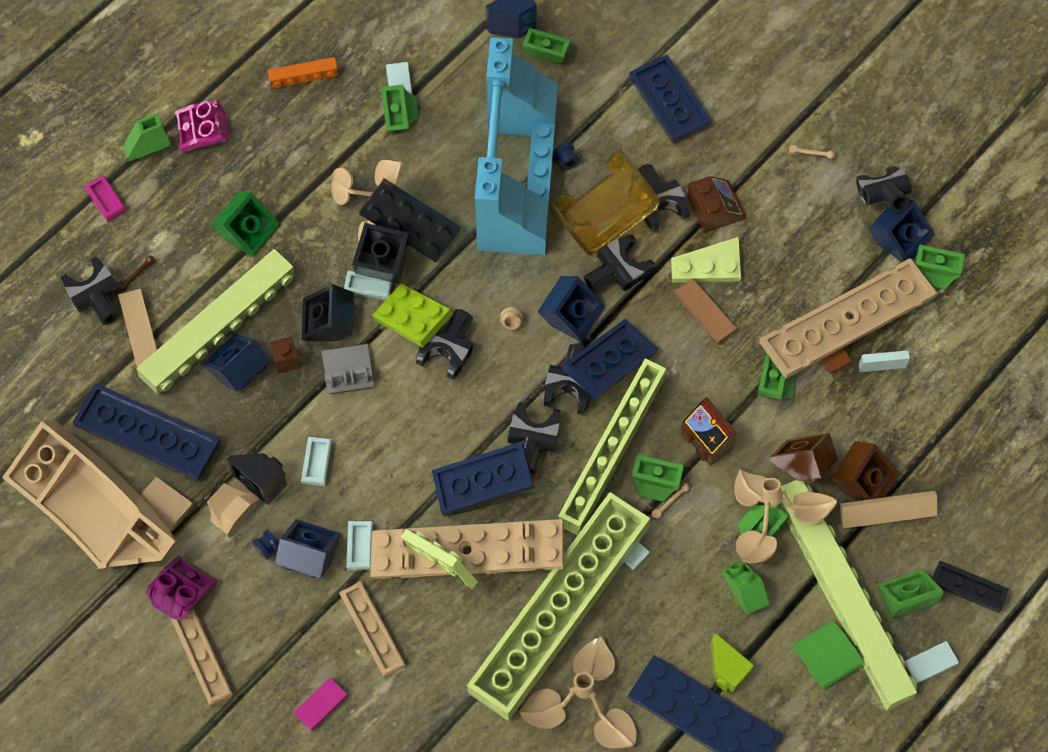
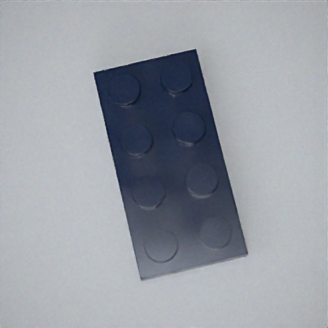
(669, 98)
(610, 359)
(482, 479)

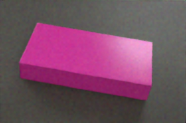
(105, 198)
(320, 704)

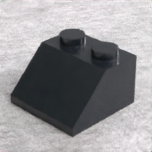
(381, 253)
(328, 314)
(259, 474)

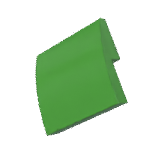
(828, 654)

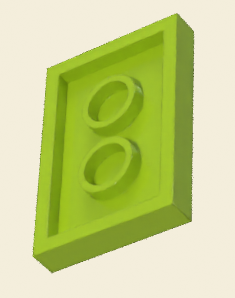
(412, 315)

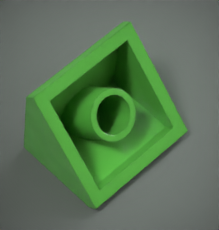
(910, 594)

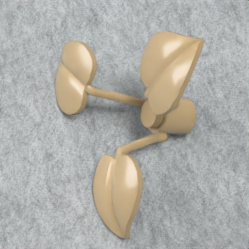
(343, 181)
(751, 490)
(590, 664)

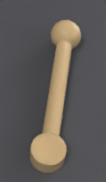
(793, 150)
(656, 514)

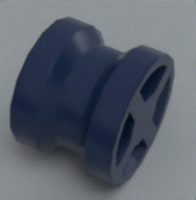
(567, 157)
(266, 544)

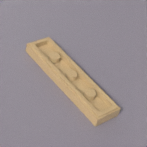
(138, 325)
(888, 509)
(372, 629)
(202, 658)

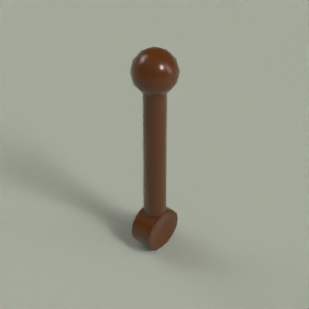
(123, 284)

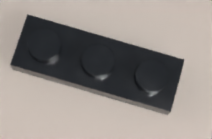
(970, 586)

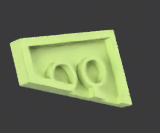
(709, 264)
(436, 554)

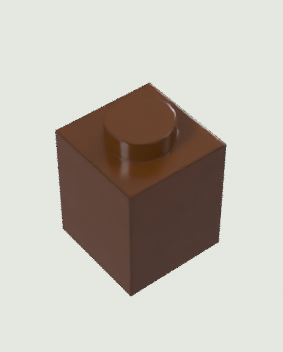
(284, 355)

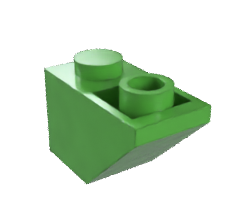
(146, 137)
(746, 587)

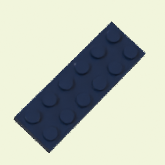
(147, 432)
(700, 711)

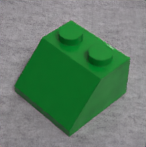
(245, 223)

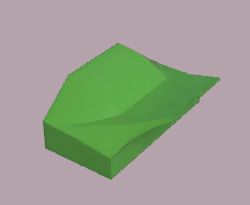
(545, 46)
(399, 108)
(939, 265)
(773, 382)
(656, 477)
(755, 518)

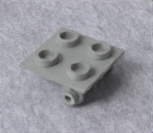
(347, 368)

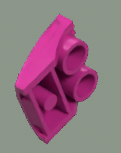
(202, 125)

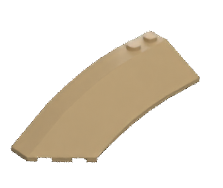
(88, 499)

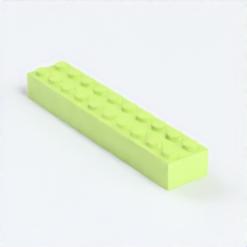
(558, 607)

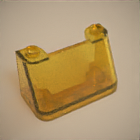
(608, 207)

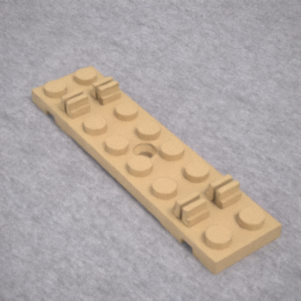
(828, 329)
(493, 545)

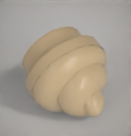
(511, 318)

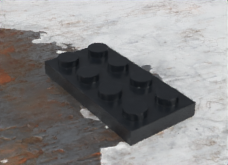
(398, 210)

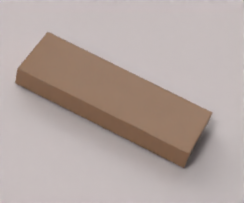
(705, 311)

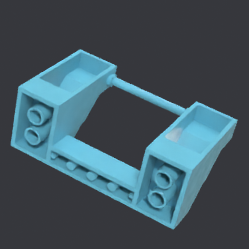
(518, 104)

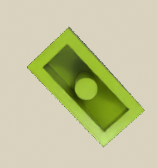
(728, 665)

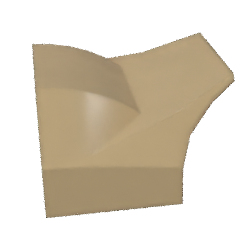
(231, 507)

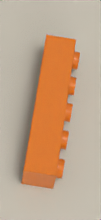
(303, 72)

